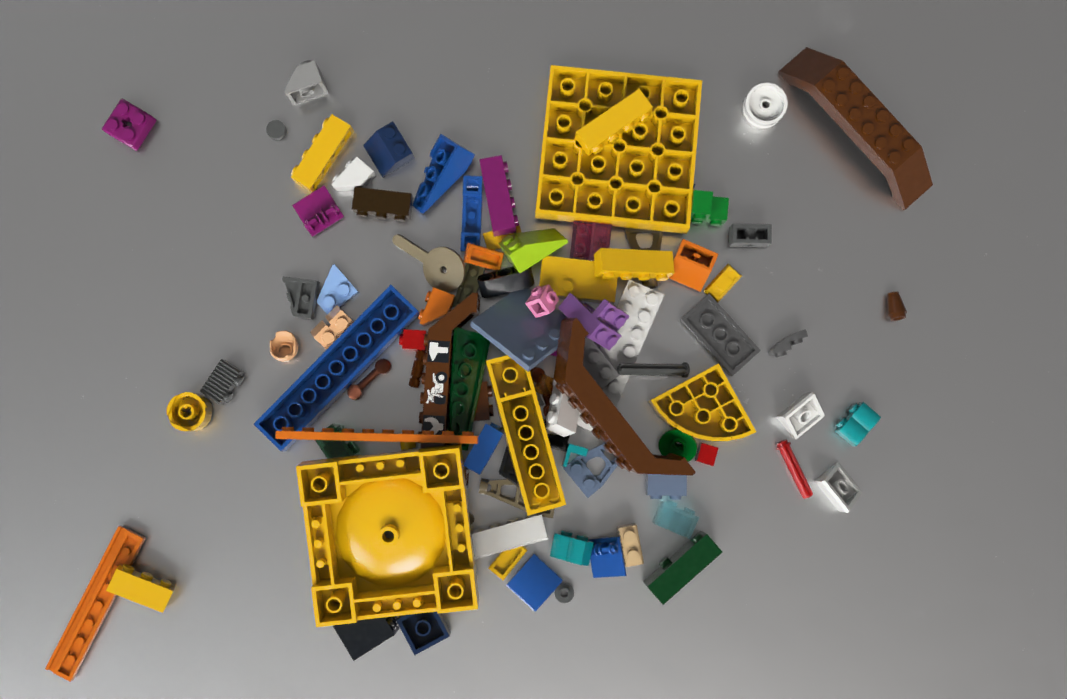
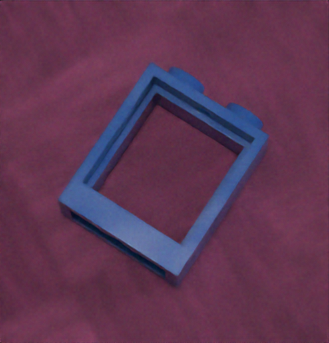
(482, 452)

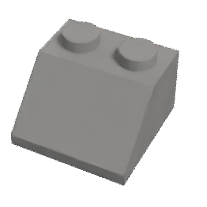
(306, 83)

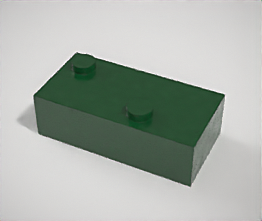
(682, 567)

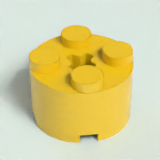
(180, 417)

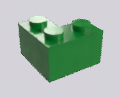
(708, 208)

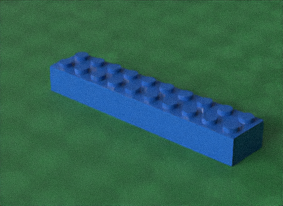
(338, 366)

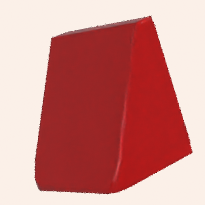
(706, 454)

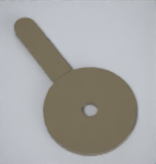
(433, 264)

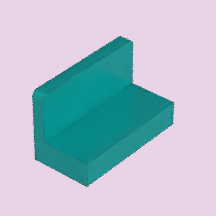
(574, 449)

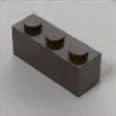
(382, 204)

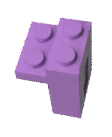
(599, 323)

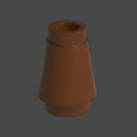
(896, 308)

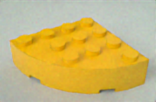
(704, 408)

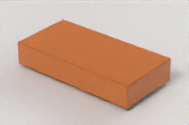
(483, 257)

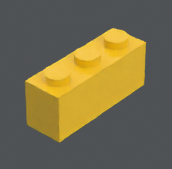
(141, 587)

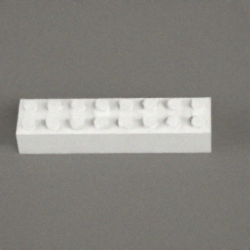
(641, 305)

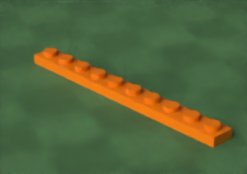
(369, 435)

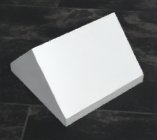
(801, 415)
(839, 488)

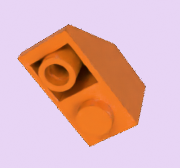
(438, 305)

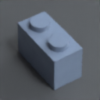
(666, 485)

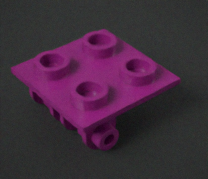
(318, 211)

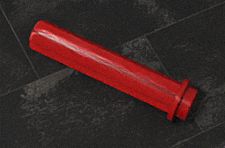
(794, 468)

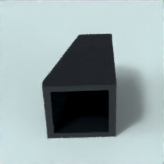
(366, 634)

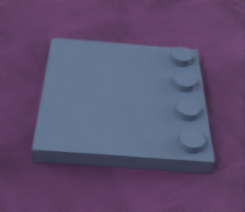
(518, 332)

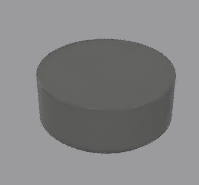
(276, 130)

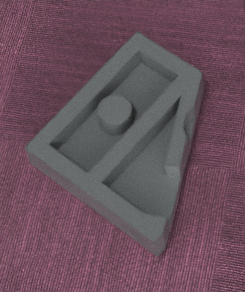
(302, 296)

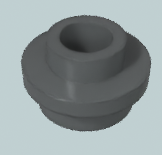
(564, 586)

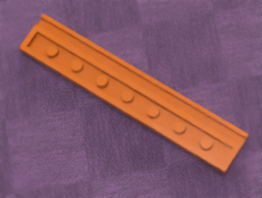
(93, 605)

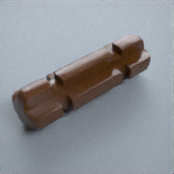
(417, 369)

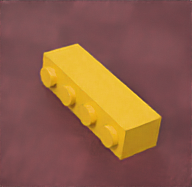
(614, 122)
(322, 153)
(634, 264)

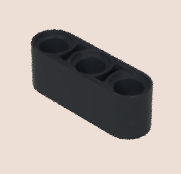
(504, 281)

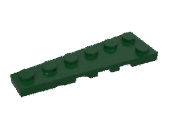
(467, 372)

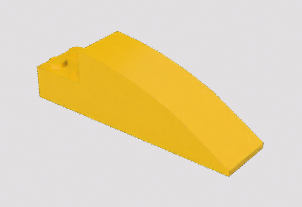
(525, 435)

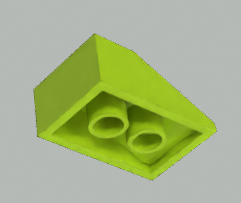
(530, 247)

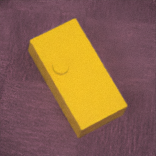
(577, 278)

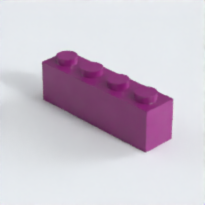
(497, 195)

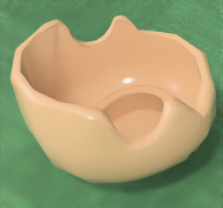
(284, 346)

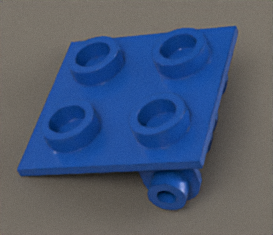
(607, 557)

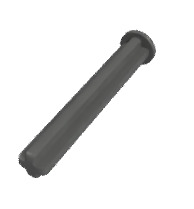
(654, 369)

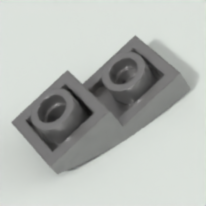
(784, 345)

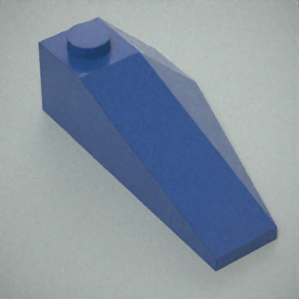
(446, 167)

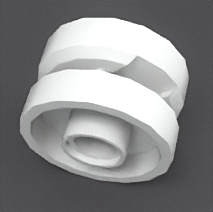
(770, 96)

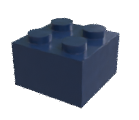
(423, 630)

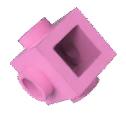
(542, 301)

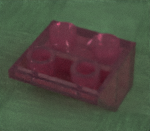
(588, 239)

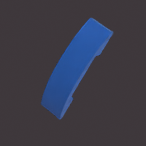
(471, 211)

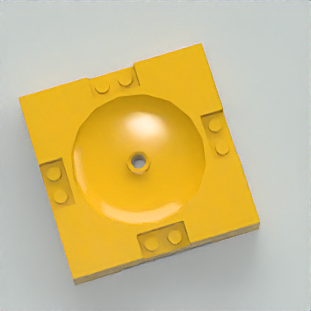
(362, 571)

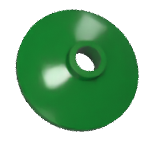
(668, 444)

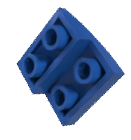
(534, 582)

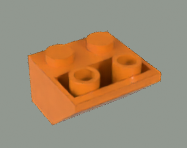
(692, 265)

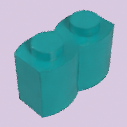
(857, 423)
(572, 549)

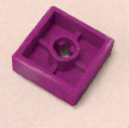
(129, 135)

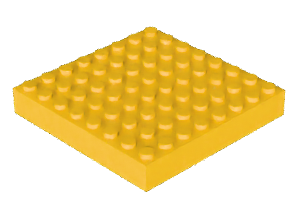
(640, 177)

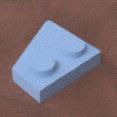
(336, 290)

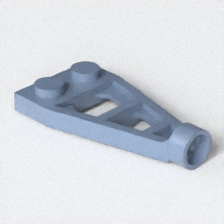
(583, 477)

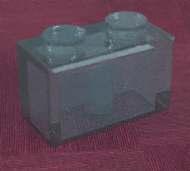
(675, 519)

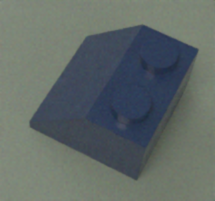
(388, 149)

